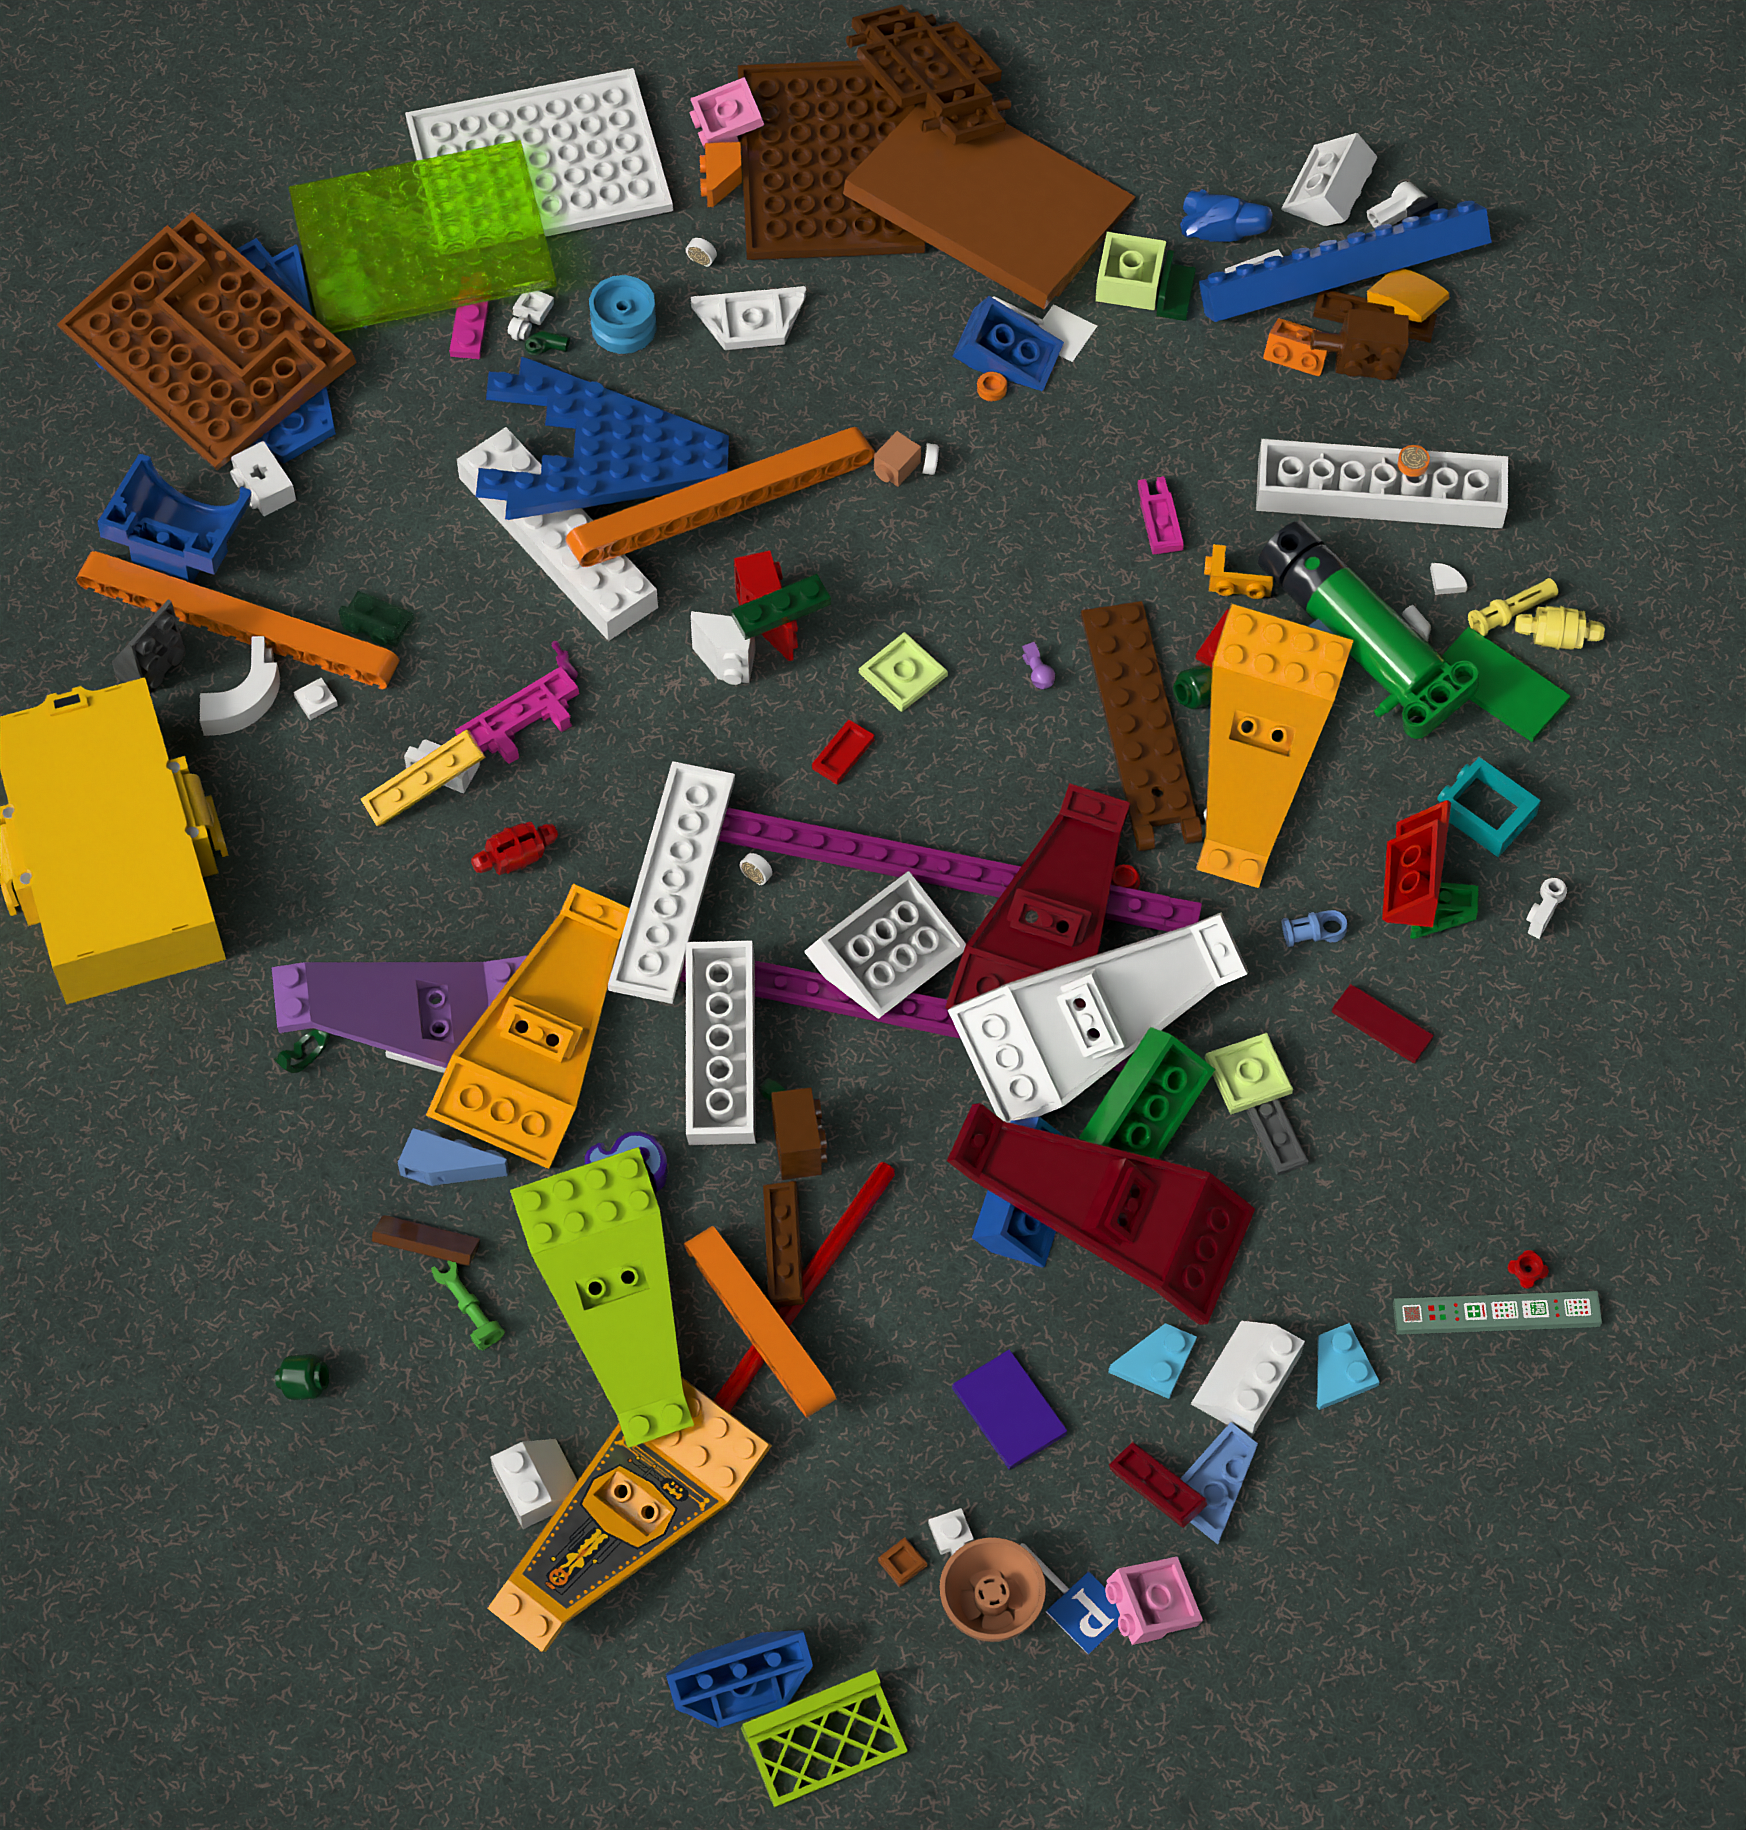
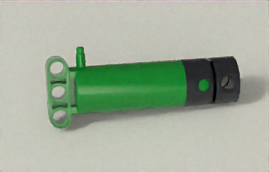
(1380, 636)

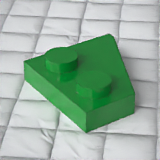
(1455, 906)

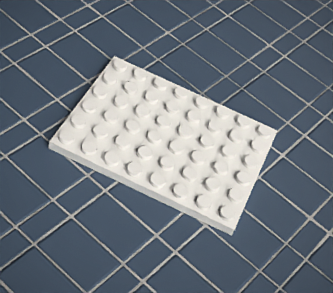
(581, 142)

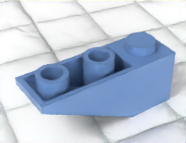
(443, 1161)

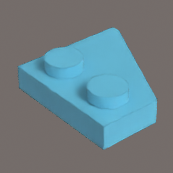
(1156, 1360)
(1342, 1367)

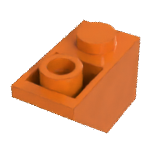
(722, 170)

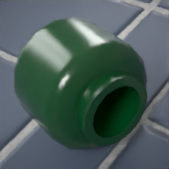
(1194, 687)
(302, 1377)

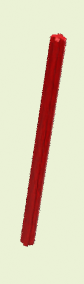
(812, 1277)

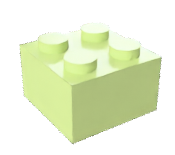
(1130, 271)

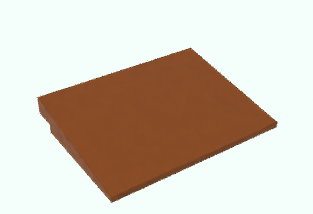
(991, 203)
(206, 340)

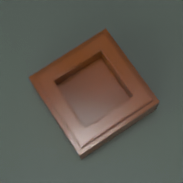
(902, 1562)

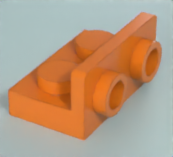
(1290, 347)

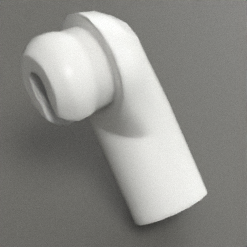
(1417, 622)

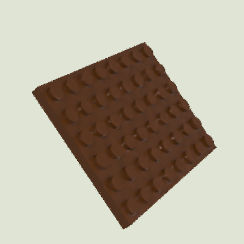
(794, 168)

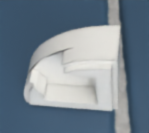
(1447, 579)

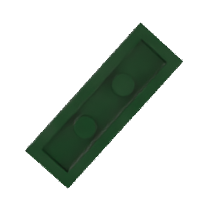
(781, 606)

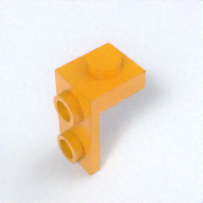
(1234, 583)

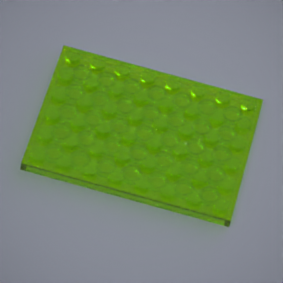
(422, 237)

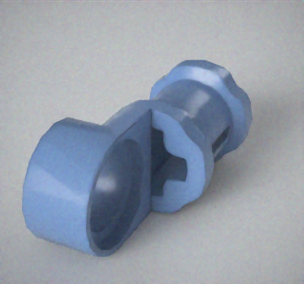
(1312, 927)

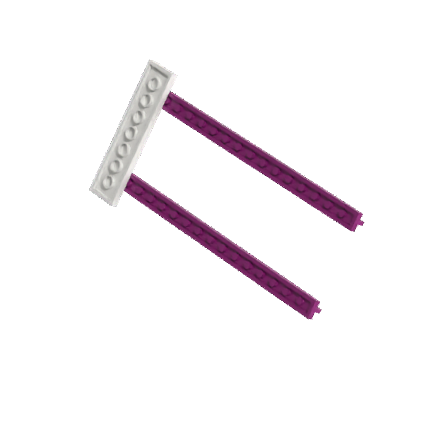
(678, 863)

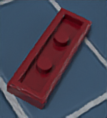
(1382, 1023)
(1158, 1484)

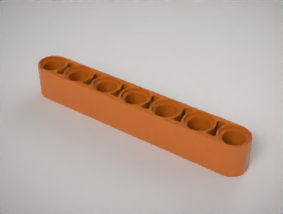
(760, 1322)

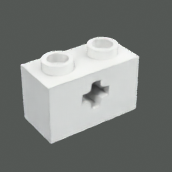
(265, 478)

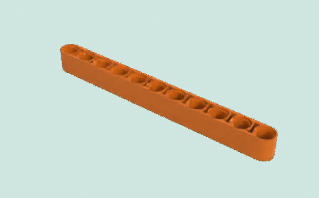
(719, 497)
(239, 618)

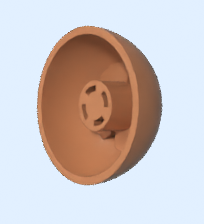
(1000, 1573)

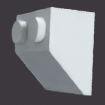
(722, 647)
(534, 1479)

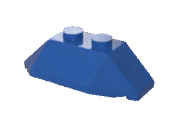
(741, 1677)

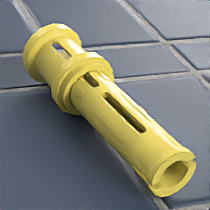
(1501, 612)

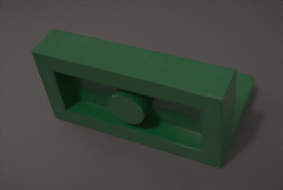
(1175, 290)

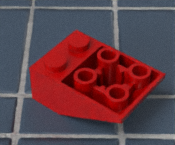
(759, 576)

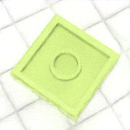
(903, 672)
(1249, 1073)

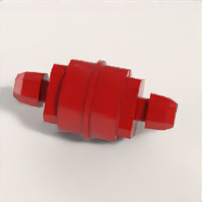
(514, 848)

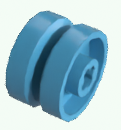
(622, 314)

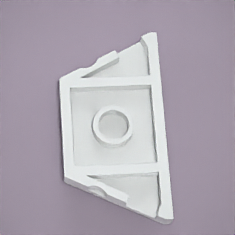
(750, 316)

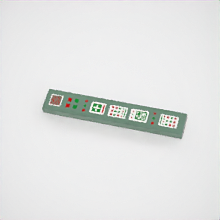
(1497, 1312)

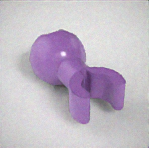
(1042, 675)

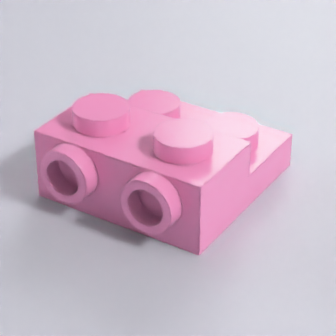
(725, 113)
(1152, 1600)

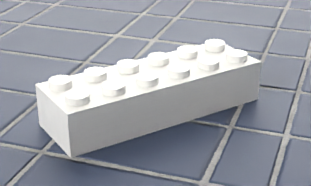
(720, 1043)

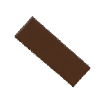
(425, 1240)

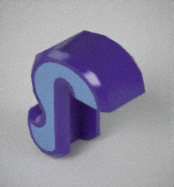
(650, 1149)

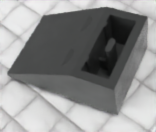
(152, 649)

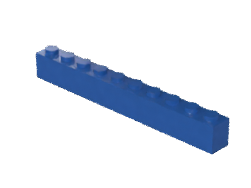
(1344, 261)

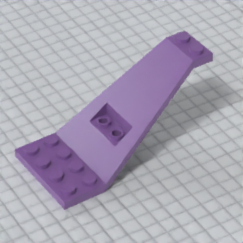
(391, 1002)

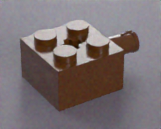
(1368, 344)

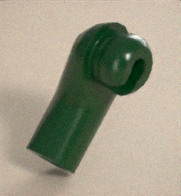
(545, 341)

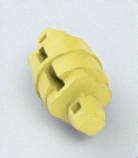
(1559, 627)

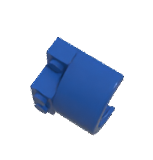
(168, 528)

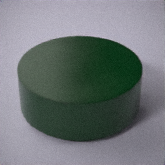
(768, 1086)

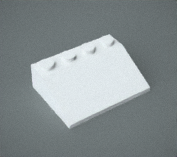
(887, 947)

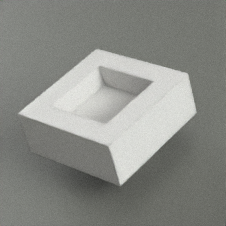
(315, 699)

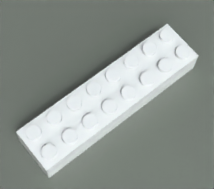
(1370, 486)
(608, 593)

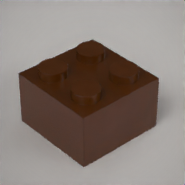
(798, 1133)

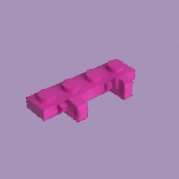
(541, 699)

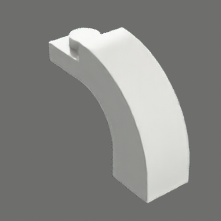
(246, 703)

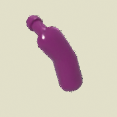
(563, 660)

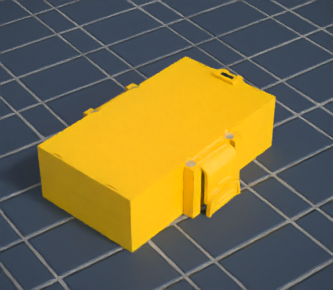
(106, 841)

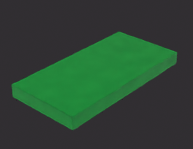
(1507, 685)

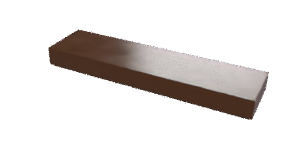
(1335, 305)
(783, 1244)

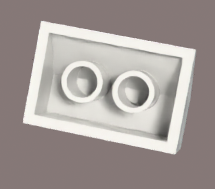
(1331, 180)
(1249, 1375)

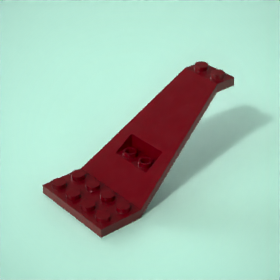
(1061, 881)
(1172, 1230)

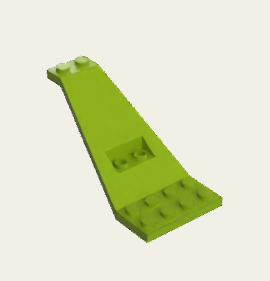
(593, 1229)

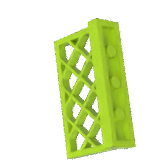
(811, 1709)

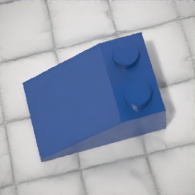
(1007, 344)

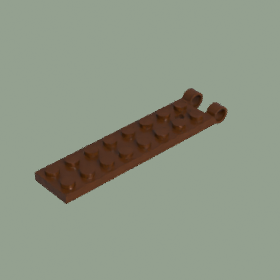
(1139, 722)

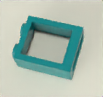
(1493, 840)

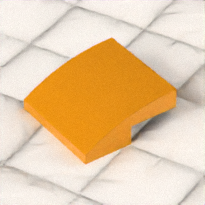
(1408, 294)

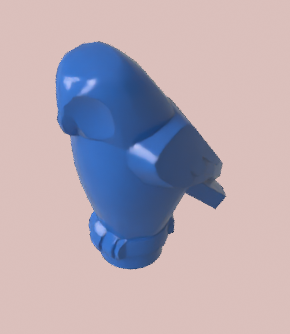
(1223, 217)

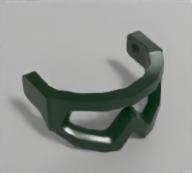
(284, 1057)

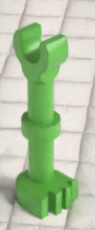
(487, 1332)

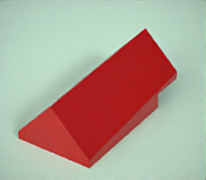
(1416, 867)

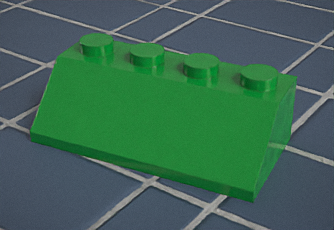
(1149, 1097)

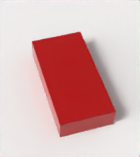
(843, 752)

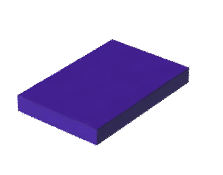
(1009, 1409)

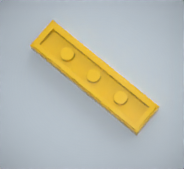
(423, 778)

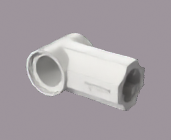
(1395, 207)

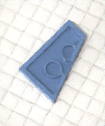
(1219, 1478)

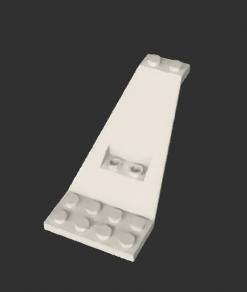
(1036, 1042)

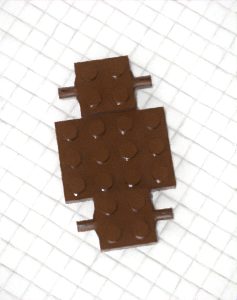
(934, 67)

